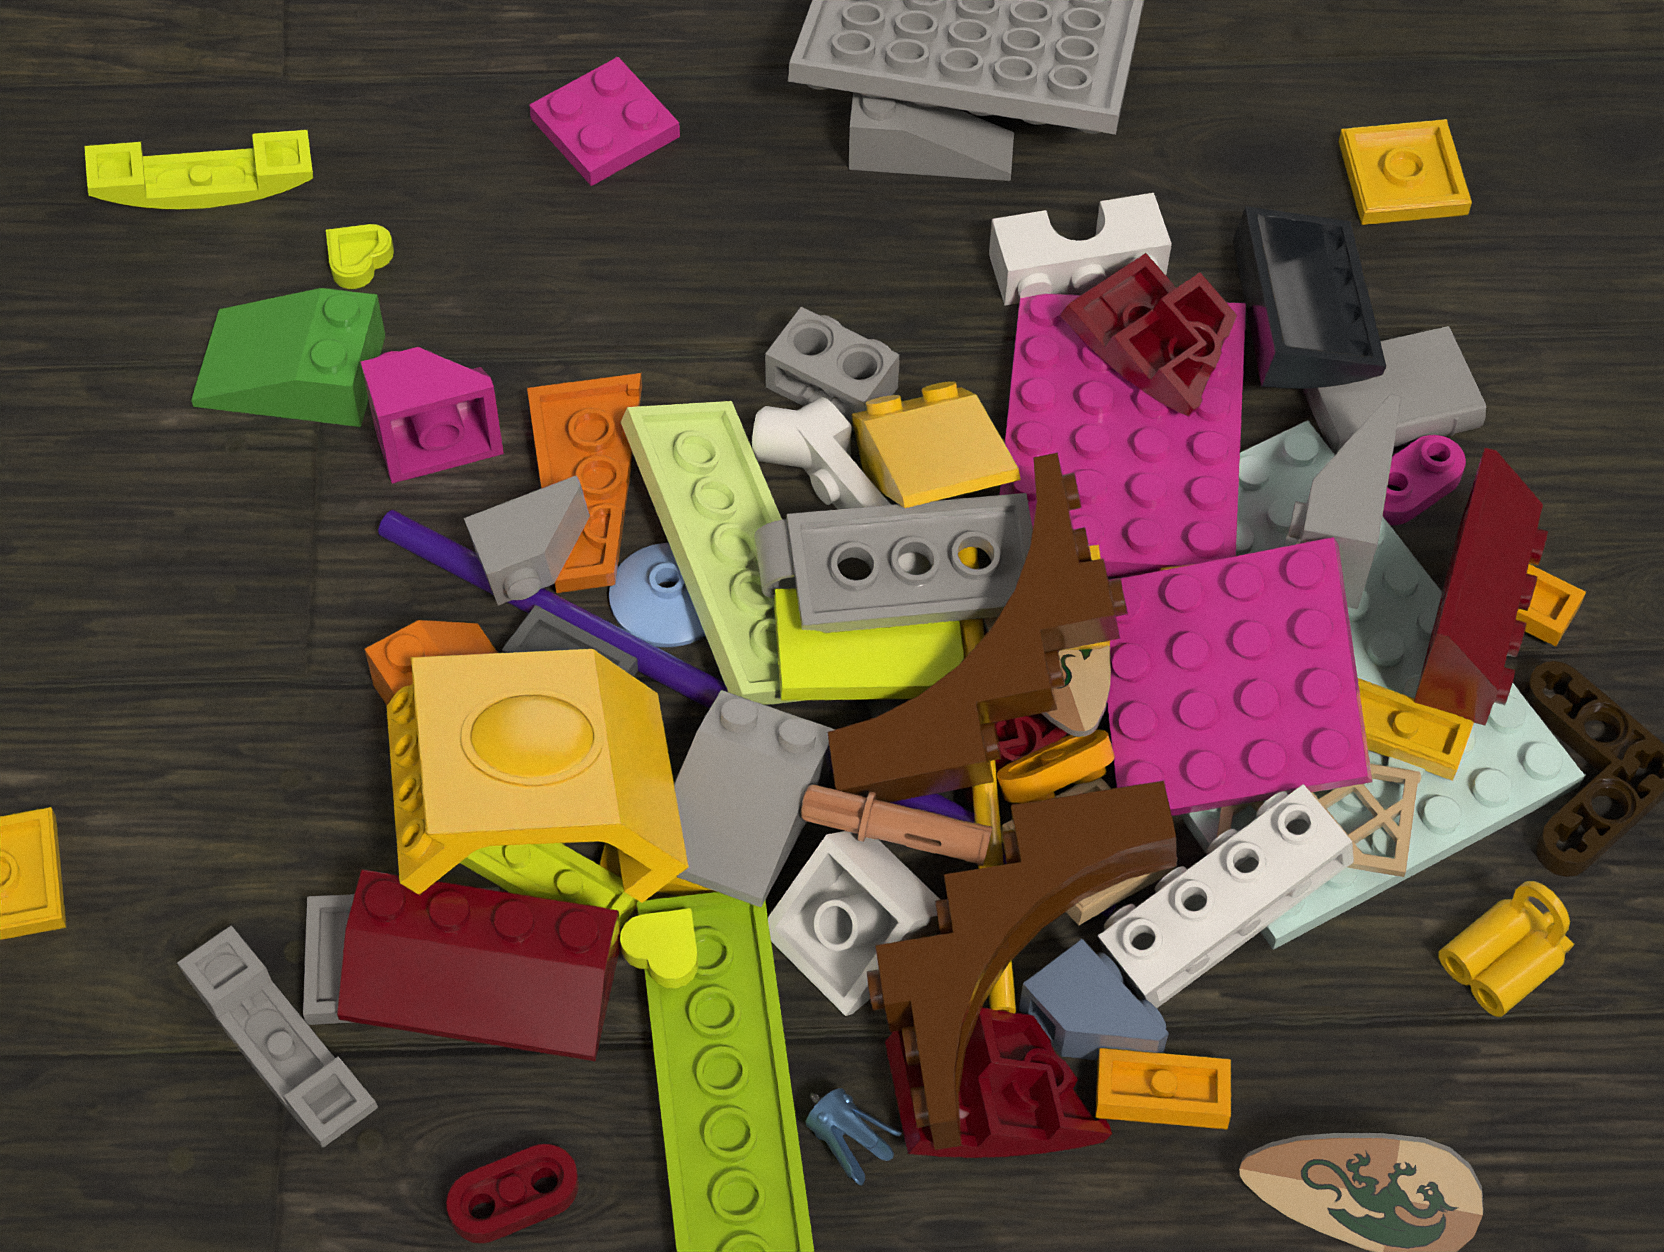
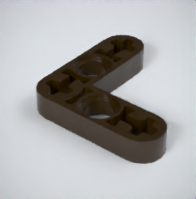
(1614, 760)

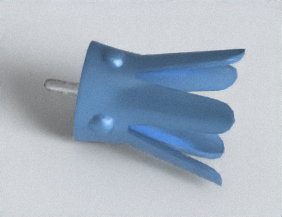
(838, 1116)

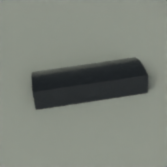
(1306, 300)

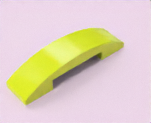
(200, 178)

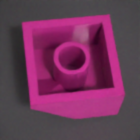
(430, 412)

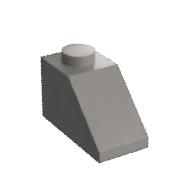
(528, 538)

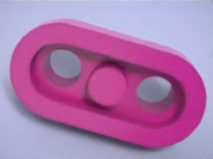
(1422, 478)

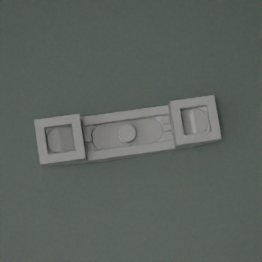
(276, 1038)

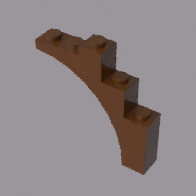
(949, 730)
(1054, 860)

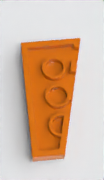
(582, 435)

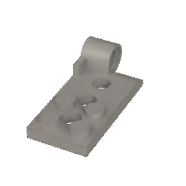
(810, 545)

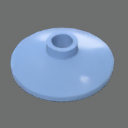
(651, 611)

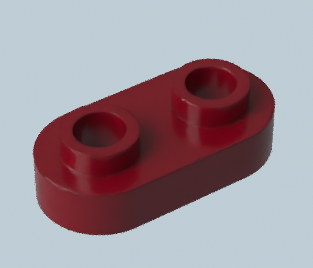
(510, 1189)

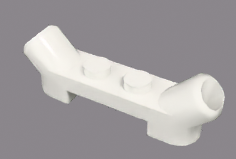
(820, 443)

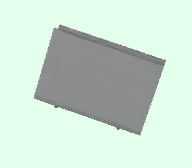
(1429, 376)

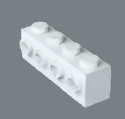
(1226, 895)

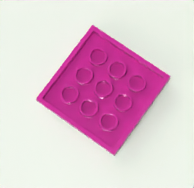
(1238, 680)

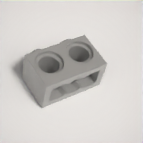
(823, 359)

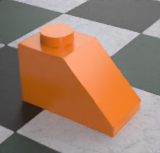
(391, 657)

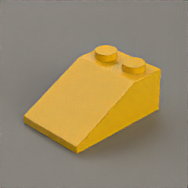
(931, 446)

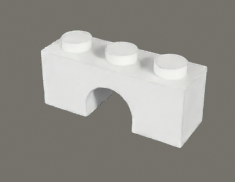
(1036, 260)

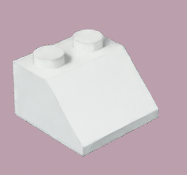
(843, 907)

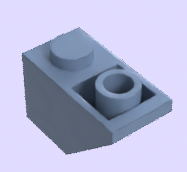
(1089, 1008)

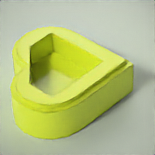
(357, 253)
(663, 945)

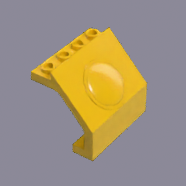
(531, 756)

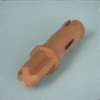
(896, 824)

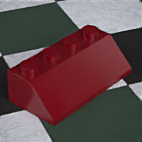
(1482, 595)
(479, 965)

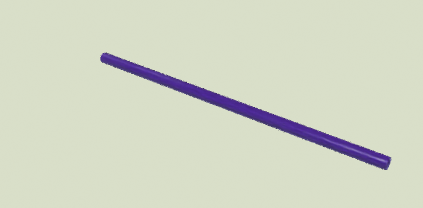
(651, 660)

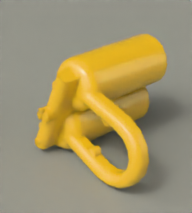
(1510, 948)

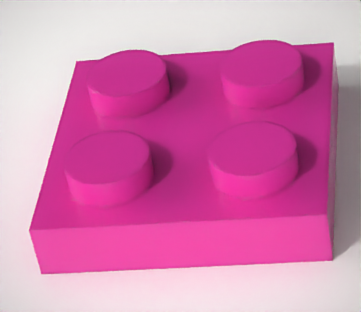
(604, 121)

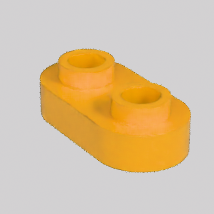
(1056, 766)

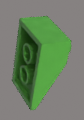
(293, 357)

